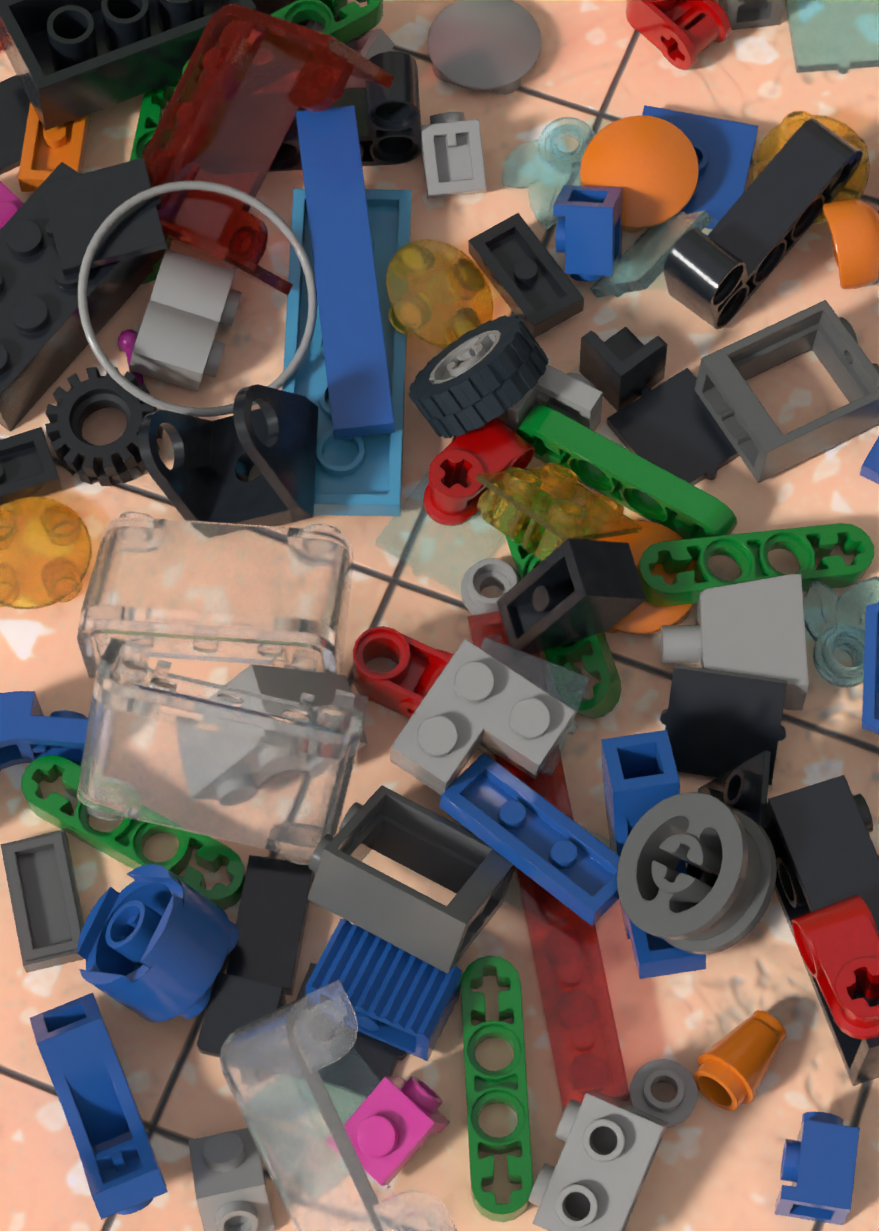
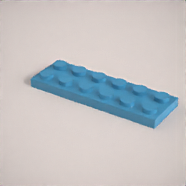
(362, 471)

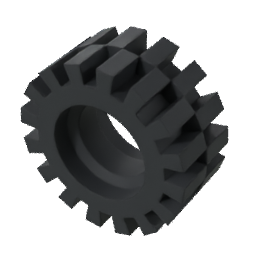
(73, 409)

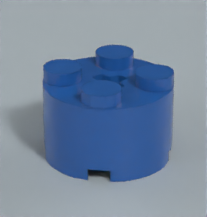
(156, 945)

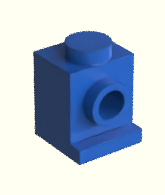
(589, 230)
(820, 1170)

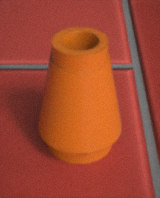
(739, 1061)

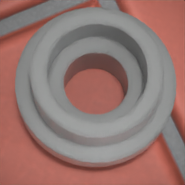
(484, 574)
(667, 1071)

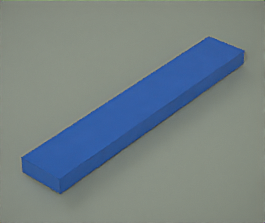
(345, 273)

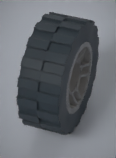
(478, 376)

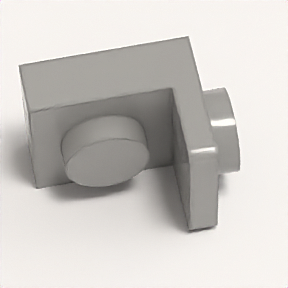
(452, 156)

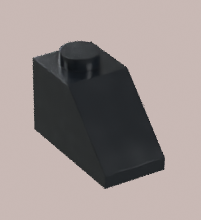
(571, 595)

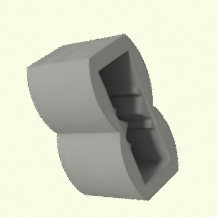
(183, 320)

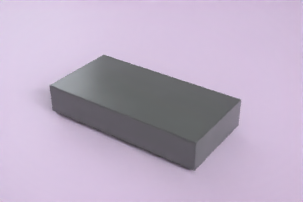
(44, 899)

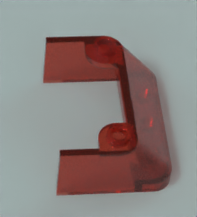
(231, 122)

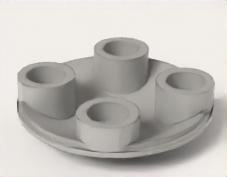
(484, 44)

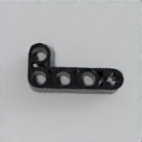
(384, 116)
(726, 267)

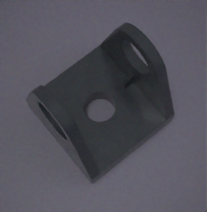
(217, 456)

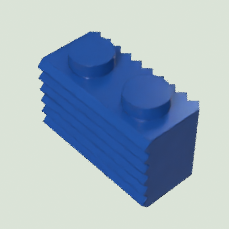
(389, 989)

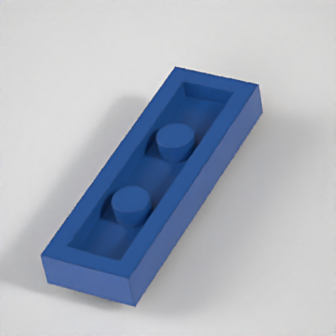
(534, 837)

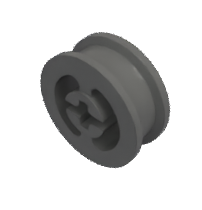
(679, 906)

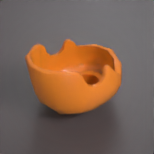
(854, 240)

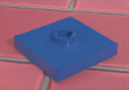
(723, 158)

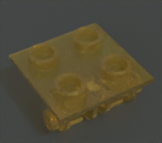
(548, 507)

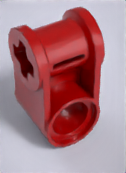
(679, 26)
(453, 473)
(409, 681)
(843, 957)

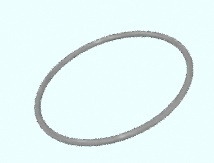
(207, 186)

